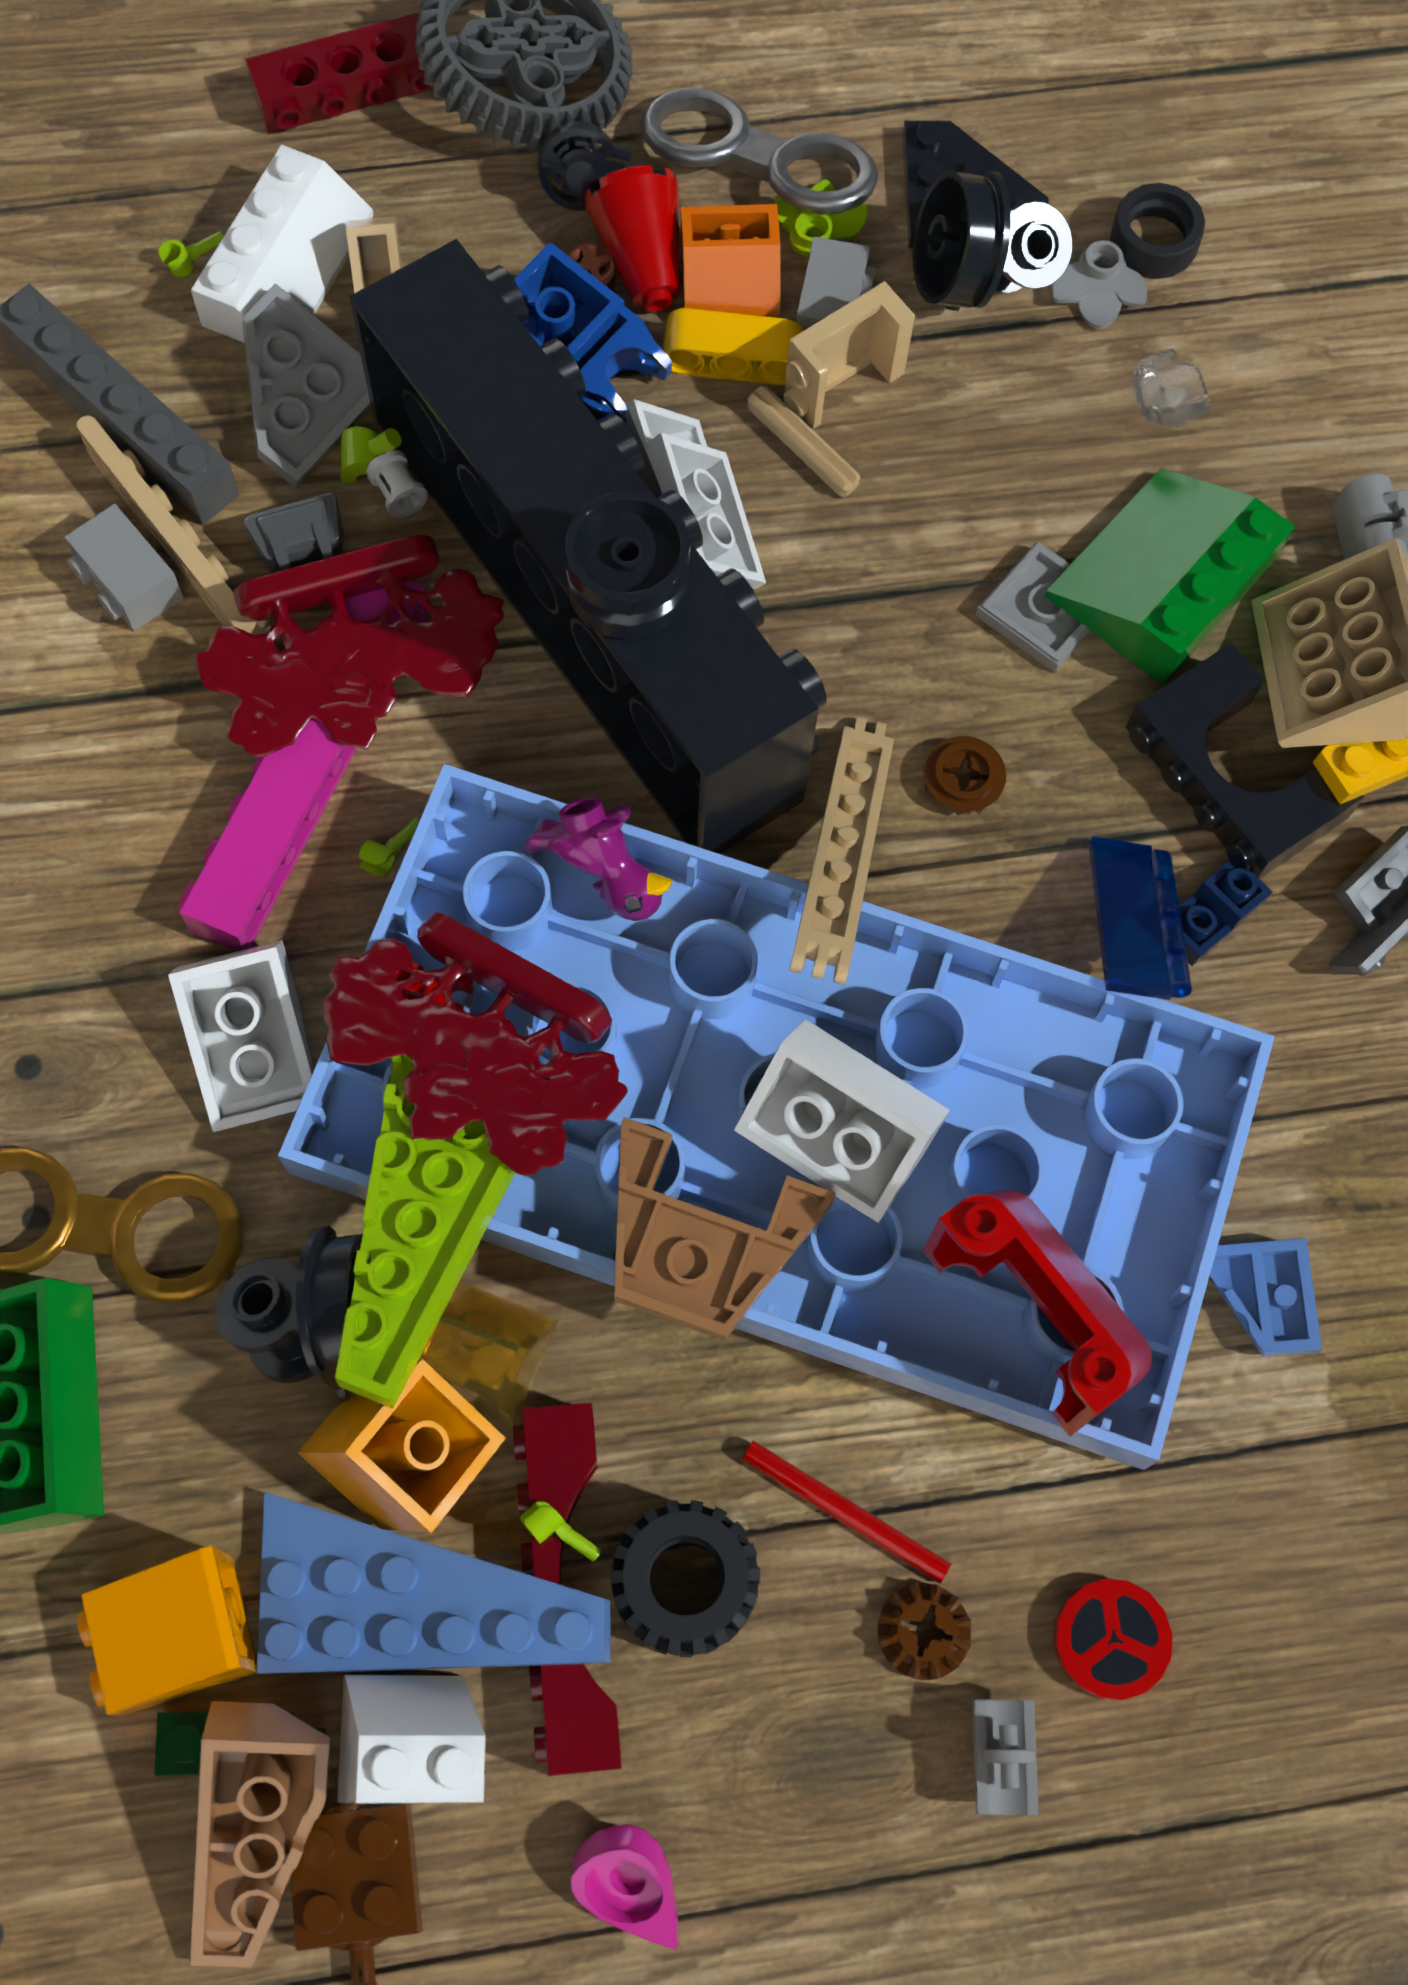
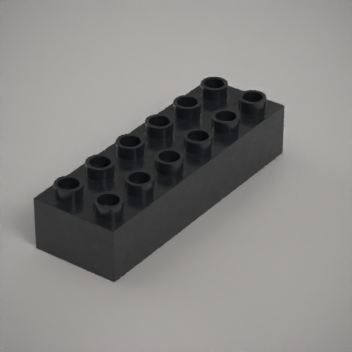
(510, 460)

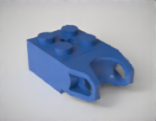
(592, 324)

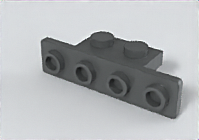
(1378, 906)

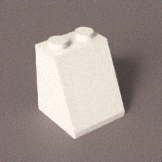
(410, 1741)

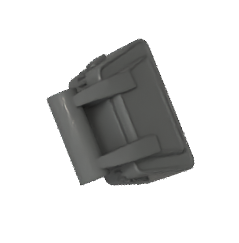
(296, 532)

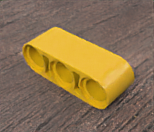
(729, 345)

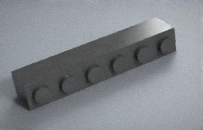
(121, 405)

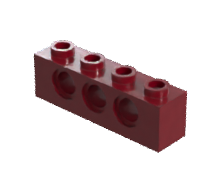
(337, 74)

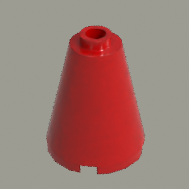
(640, 227)

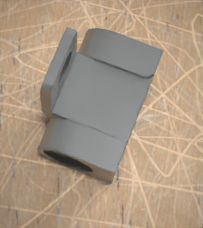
(1371, 514)

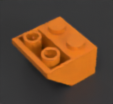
(731, 259)

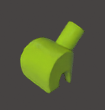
(361, 447)

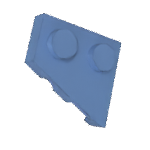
(1270, 1294)

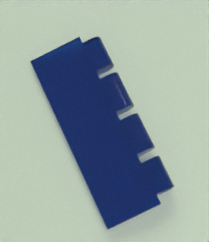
(1139, 920)

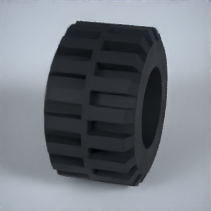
(736, 1564)

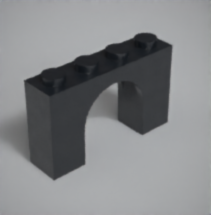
(1253, 826)

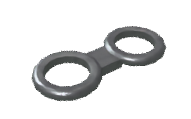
(758, 151)

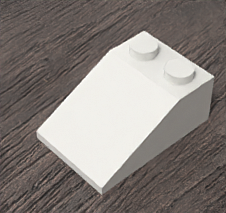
(244, 1034)

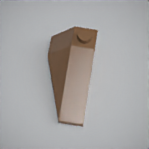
(255, 1811)

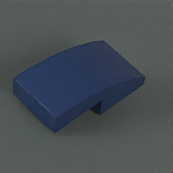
(1220, 908)

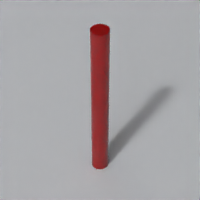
(847, 1512)

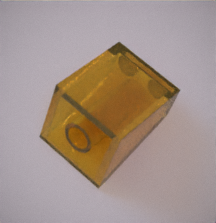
(489, 1350)

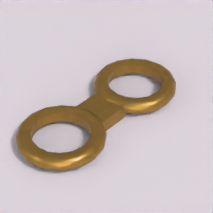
(108, 1227)

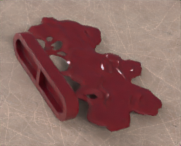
(346, 665)
(470, 1062)

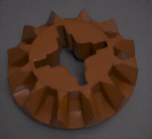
(984, 765)
(901, 1645)

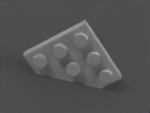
(301, 385)

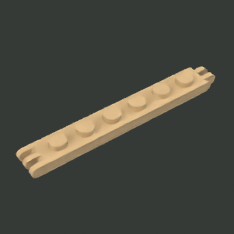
(174, 537)
(843, 852)

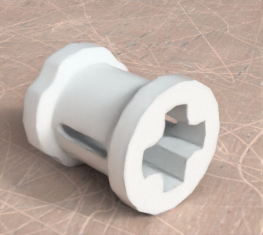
(396, 484)

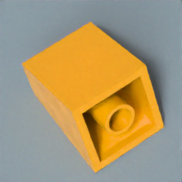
(404, 1461)
(167, 1632)

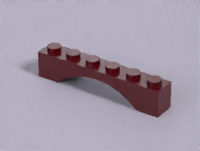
(578, 1714)

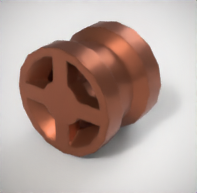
(597, 261)

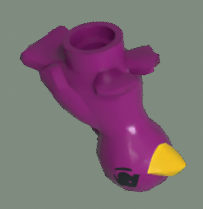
(595, 844)

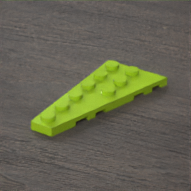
(419, 1233)

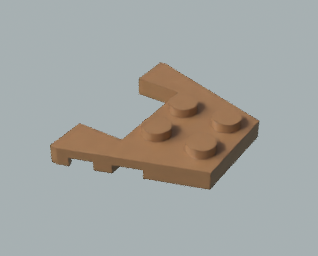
(693, 1260)

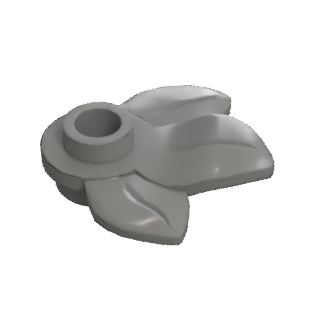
(1099, 289)

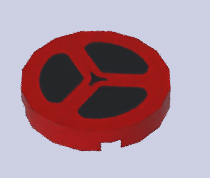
(1113, 1639)

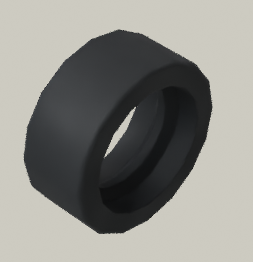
(1163, 202)

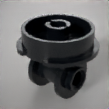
(978, 245)
(292, 1314)

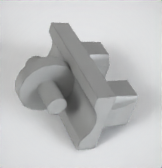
(1005, 1757)

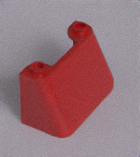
(1013, 1231)

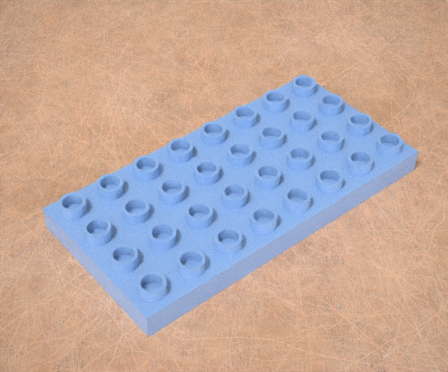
(1080, 1096)

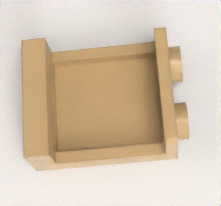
(862, 333)

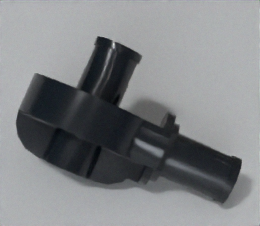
(578, 165)

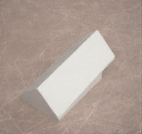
(680, 461)

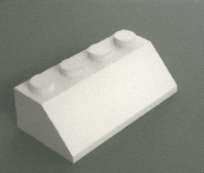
(282, 235)

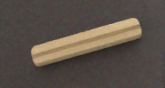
(803, 441)

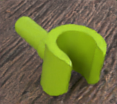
(181, 258)
(381, 858)
(544, 1520)

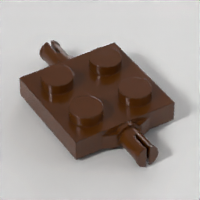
(357, 1882)

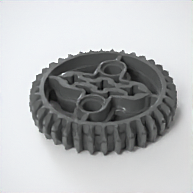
(528, 57)

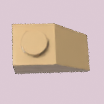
(372, 249)

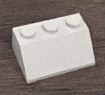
(840, 1119)

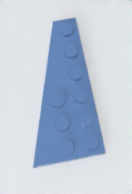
(381, 1601)

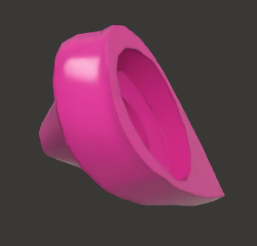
(627, 1883)

